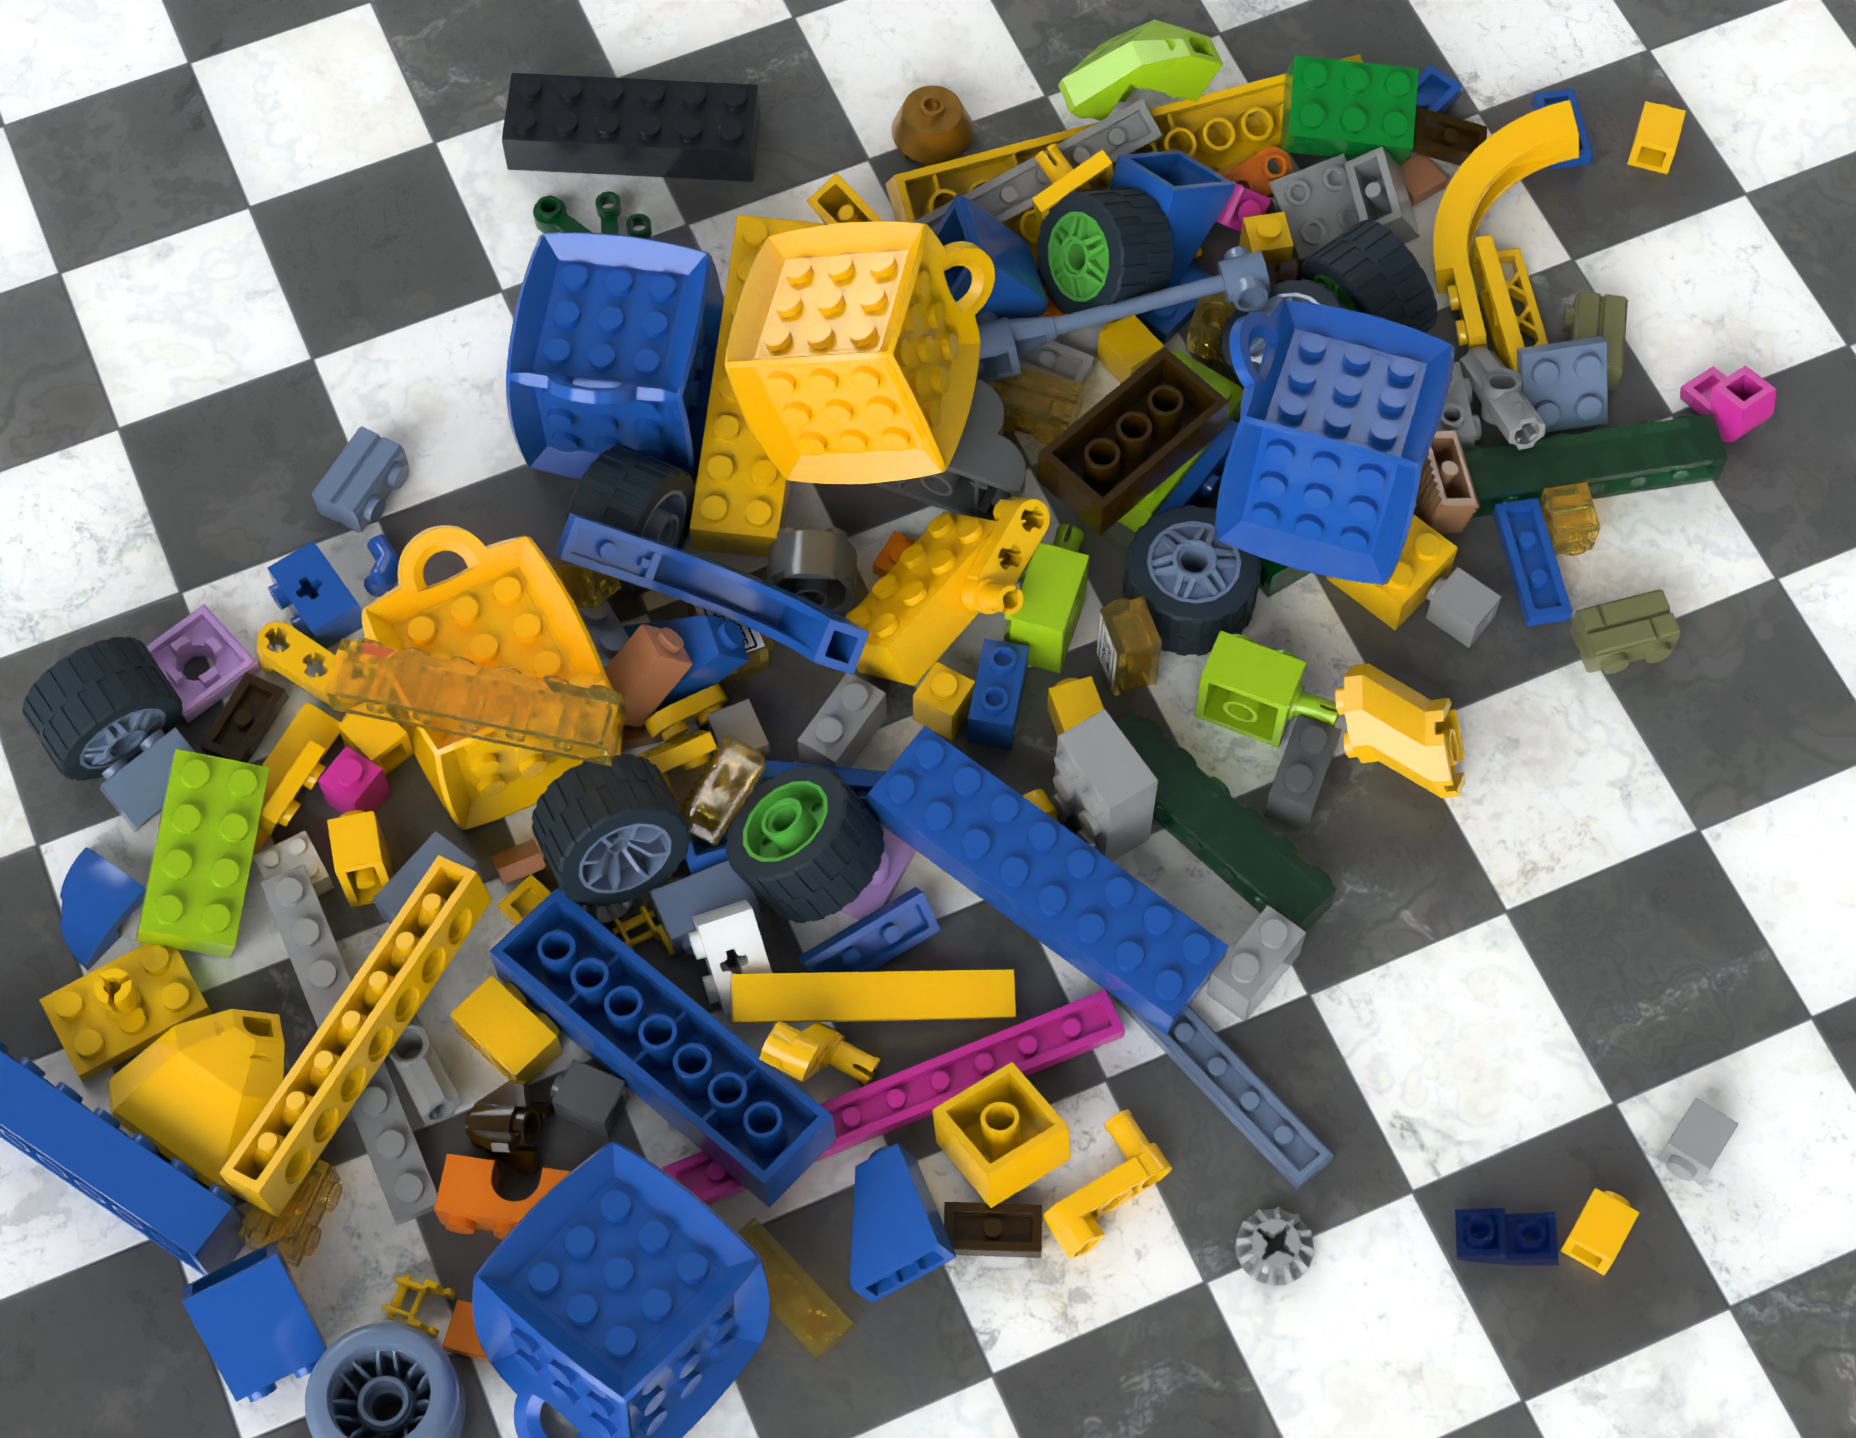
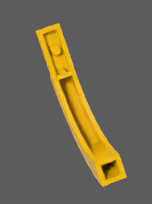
(1489, 171)

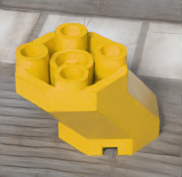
(1401, 729)

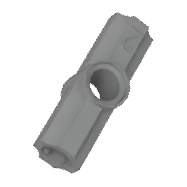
(1502, 397)
(424, 1074)

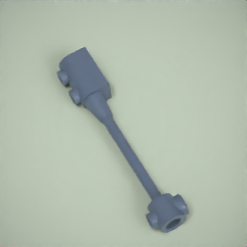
(1240, 278)

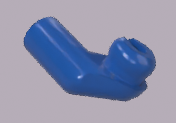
(385, 570)

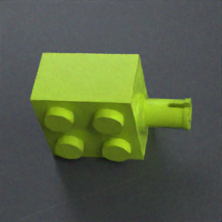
(1053, 600)
(1256, 690)

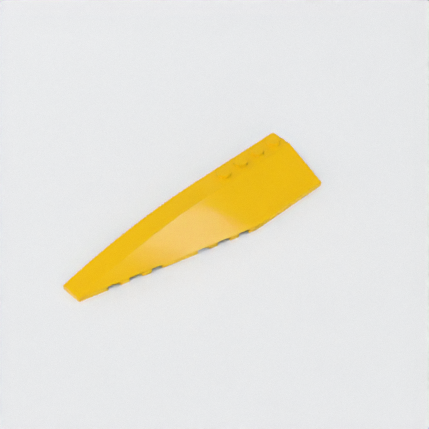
(1215, 131)

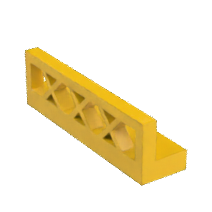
(1496, 302)

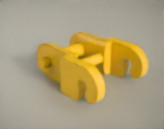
(657, 932)
(429, 1287)

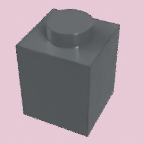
(589, 1098)

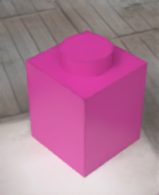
(354, 783)

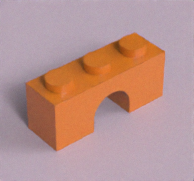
(470, 1198)

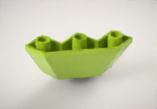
(1148, 57)

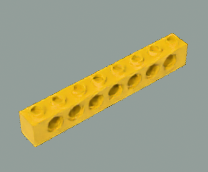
(356, 1036)

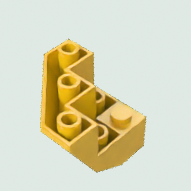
(202, 1087)

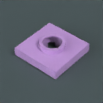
(196, 637)

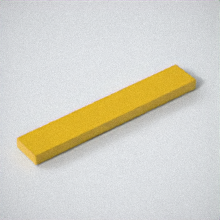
(872, 996)

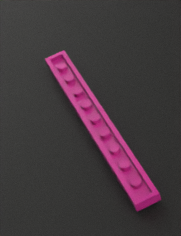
(919, 1089)

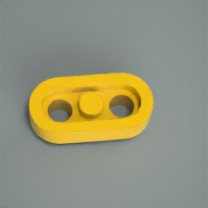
(673, 720)

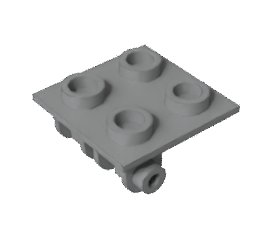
(1315, 204)

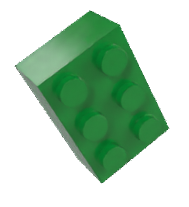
(1348, 108)

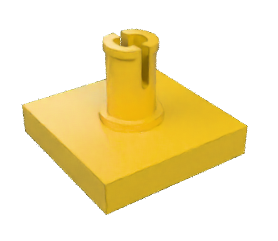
(1092, 174)

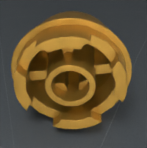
(932, 126)

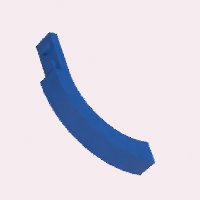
(716, 587)

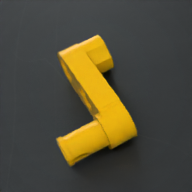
(992, 584)
(292, 661)
(818, 1046)
(1074, 1217)

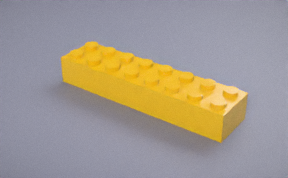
(738, 488)

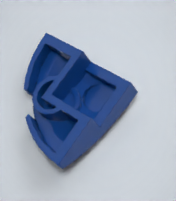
(95, 904)

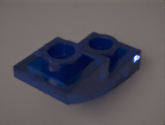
(1507, 1239)

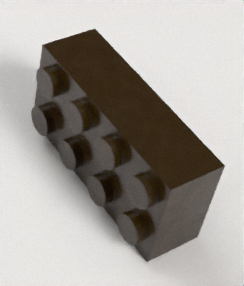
(1132, 441)

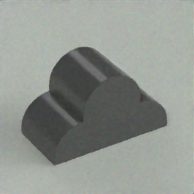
(981, 470)

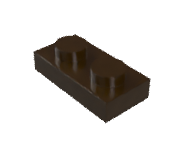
(1446, 136)
(244, 719)
(994, 1231)

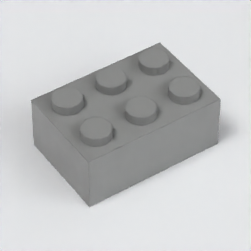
(1103, 786)

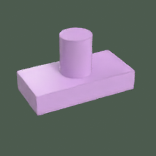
(894, 863)

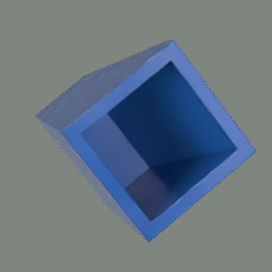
(1185, 192)
(1017, 283)
(255, 1322)

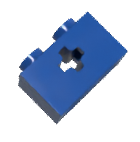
(307, 576)
(998, 694)

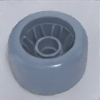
(383, 1367)

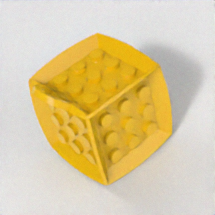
(857, 350)
(497, 614)

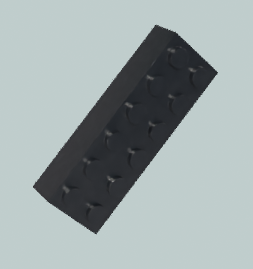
(631, 127)

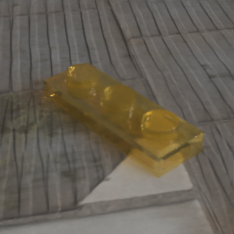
(796, 1297)

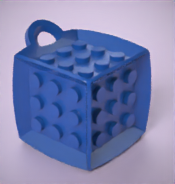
(612, 351)
(1330, 438)
(620, 1303)

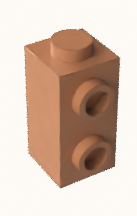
(647, 670)

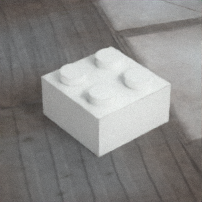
(291, 854)

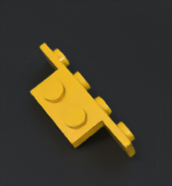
(292, 766)

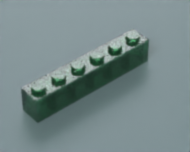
(1608, 459)
(1226, 834)

